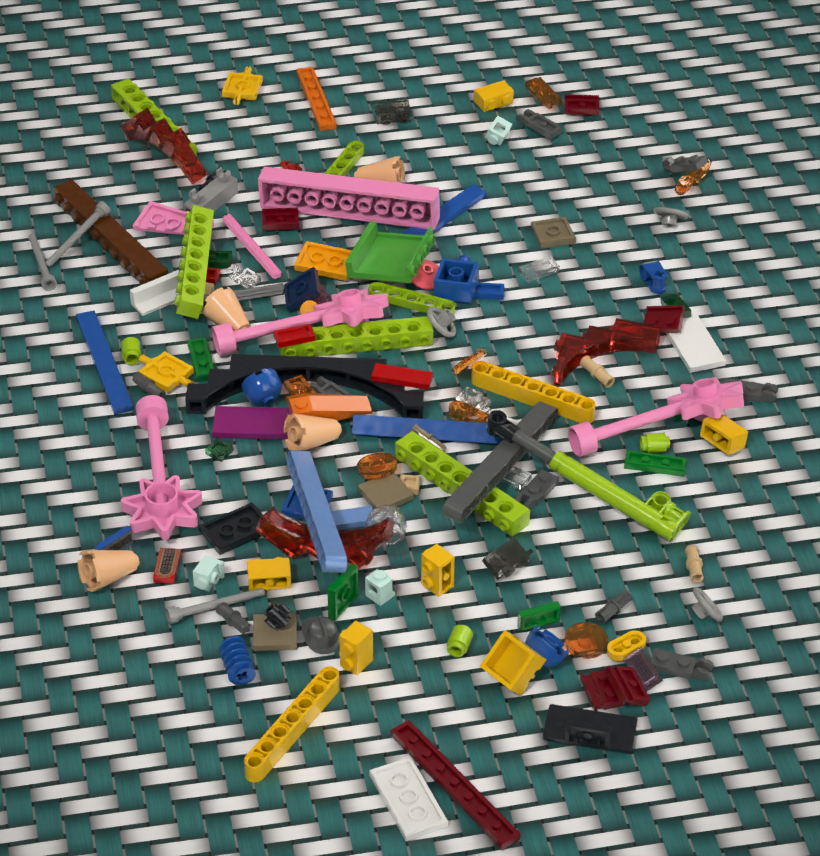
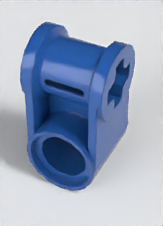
(654, 276)

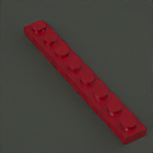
(455, 785)

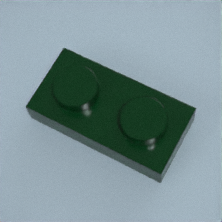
(219, 259)
(673, 299)

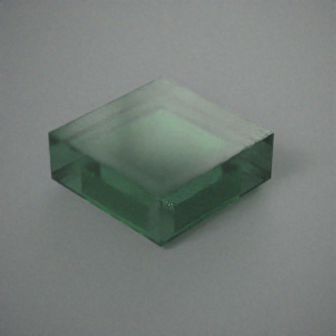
(219, 450)

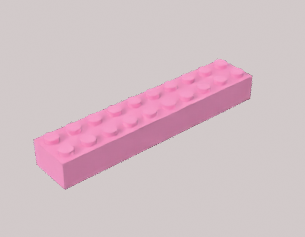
(350, 197)

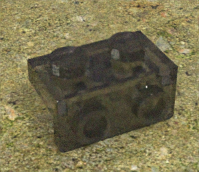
(392, 112)
(506, 558)

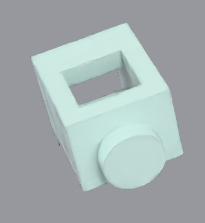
(496, 134)
(208, 573)
(382, 584)

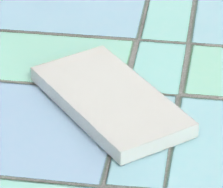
(696, 346)
(408, 798)

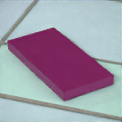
(249, 422)

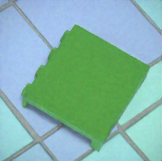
(388, 255)

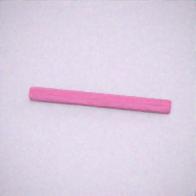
(252, 246)

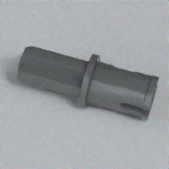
(148, 386)
(613, 607)
(233, 617)

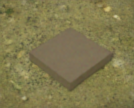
(553, 232)
(386, 491)
(272, 639)

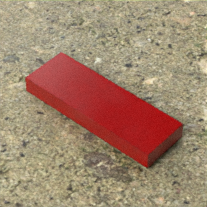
(402, 376)

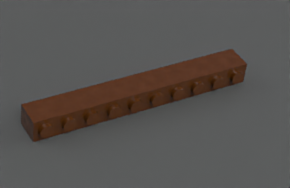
(109, 234)

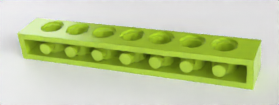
(134, 101)
(194, 261)
(365, 337)
(450, 474)

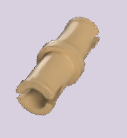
(597, 371)
(694, 563)

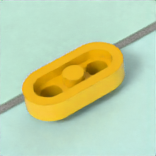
(625, 645)

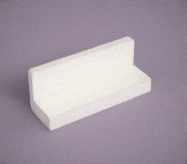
(155, 294)

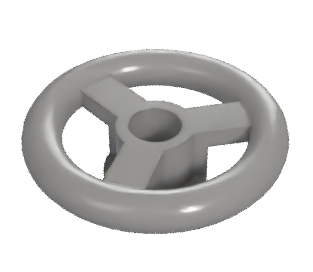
(670, 215)
(442, 320)
(705, 606)

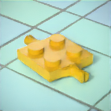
(242, 86)
(166, 371)

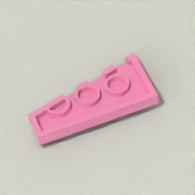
(161, 219)

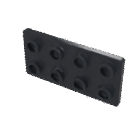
(590, 728)

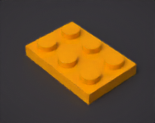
(326, 259)

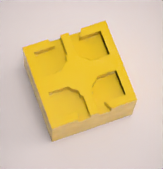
(512, 662)

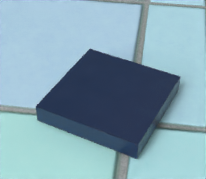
(302, 289)

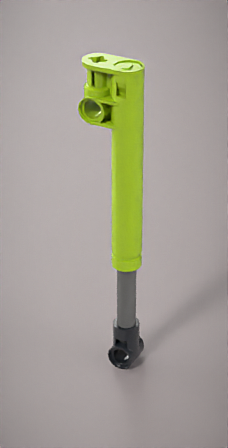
(657, 514)

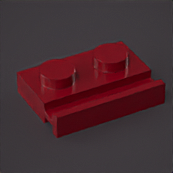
(582, 104)
(280, 219)
(666, 317)
(627, 685)
(600, 691)

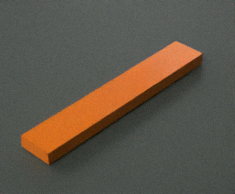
(316, 98)

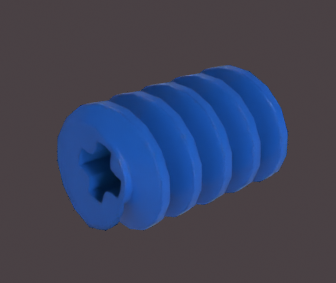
(237, 660)

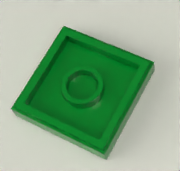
(342, 592)

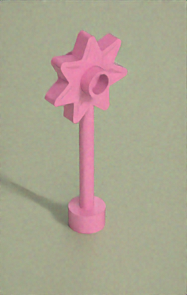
(346, 307)
(696, 400)
(161, 501)

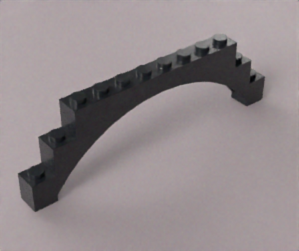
(347, 372)

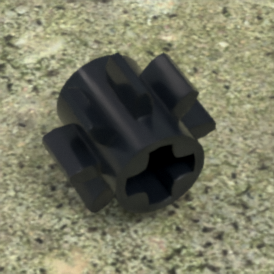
(277, 615)

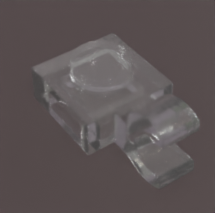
(244, 278)
(474, 399)

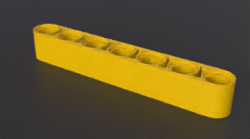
(532, 391)
(291, 724)

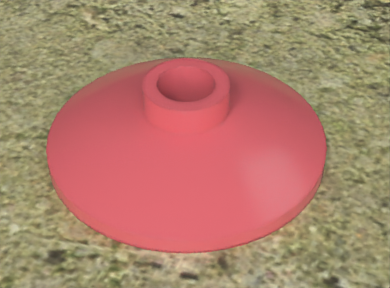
(426, 275)

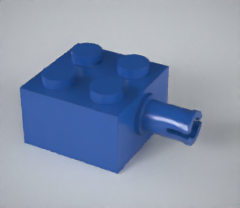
(456, 279)

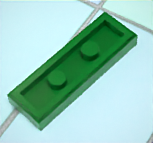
(200, 358)
(655, 463)

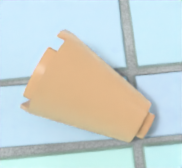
(384, 170)
(224, 307)
(310, 431)
(104, 567)

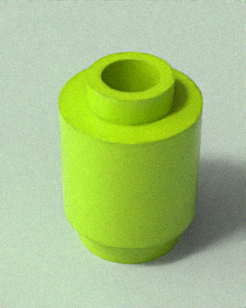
(131, 350)
(654, 443)
(459, 640)

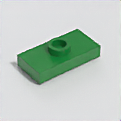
(539, 616)

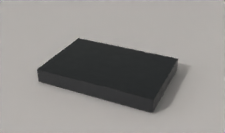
(232, 528)

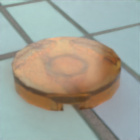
(468, 361)
(377, 465)
(586, 640)

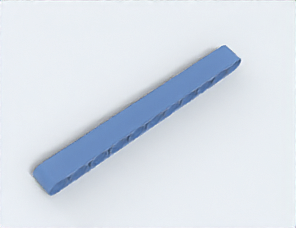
(316, 512)

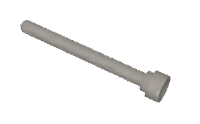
(101, 210)
(48, 281)
(175, 614)

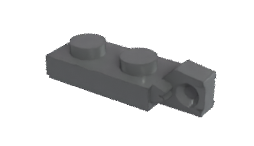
(684, 164)

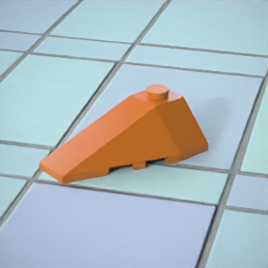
(328, 405)

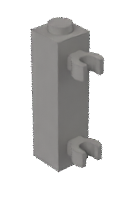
(215, 193)

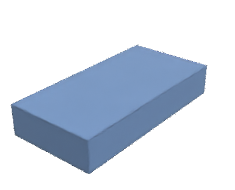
(351, 517)

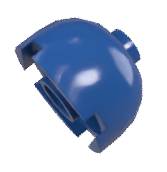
(262, 388)
(547, 645)

